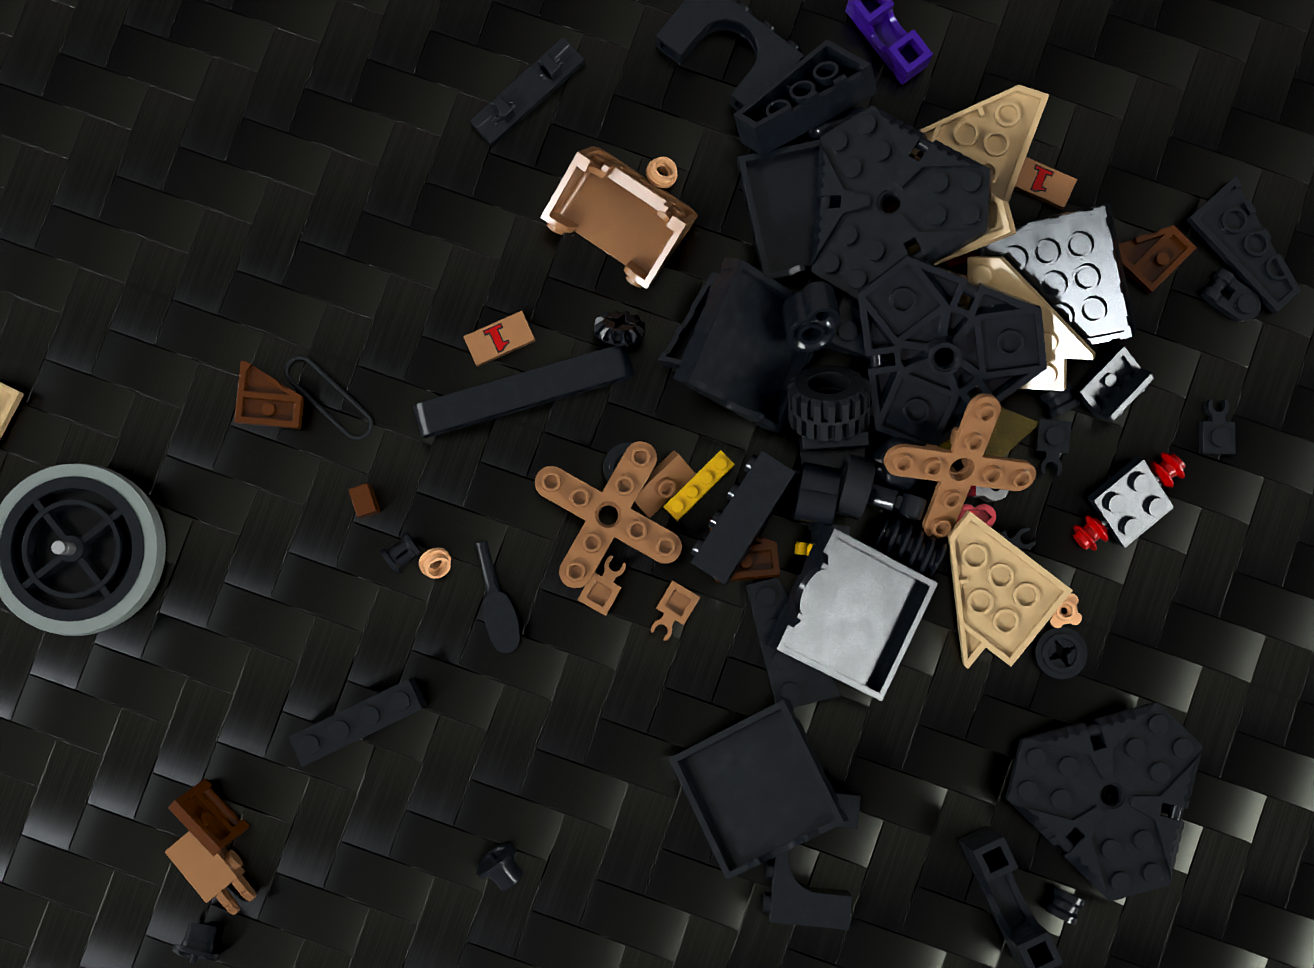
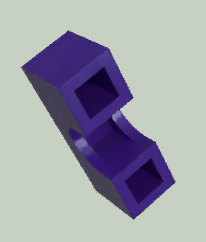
(901, 51)

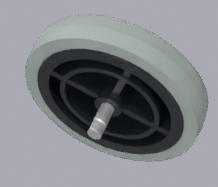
(78, 549)

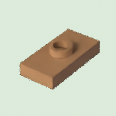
(664, 483)

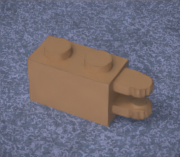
(211, 874)

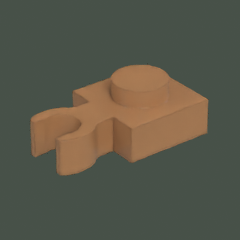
(602, 590)
(676, 605)

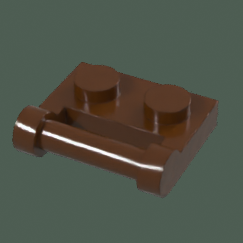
(208, 817)

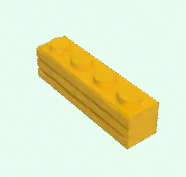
(698, 486)

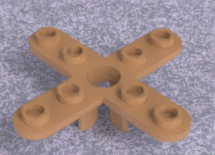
(980, 470)
(588, 503)

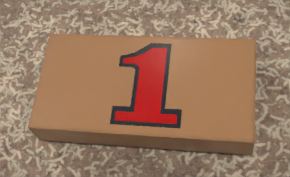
(1045, 183)
(499, 338)

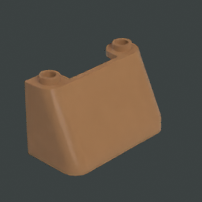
(619, 213)

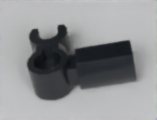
(889, 499)

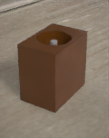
(364, 500)

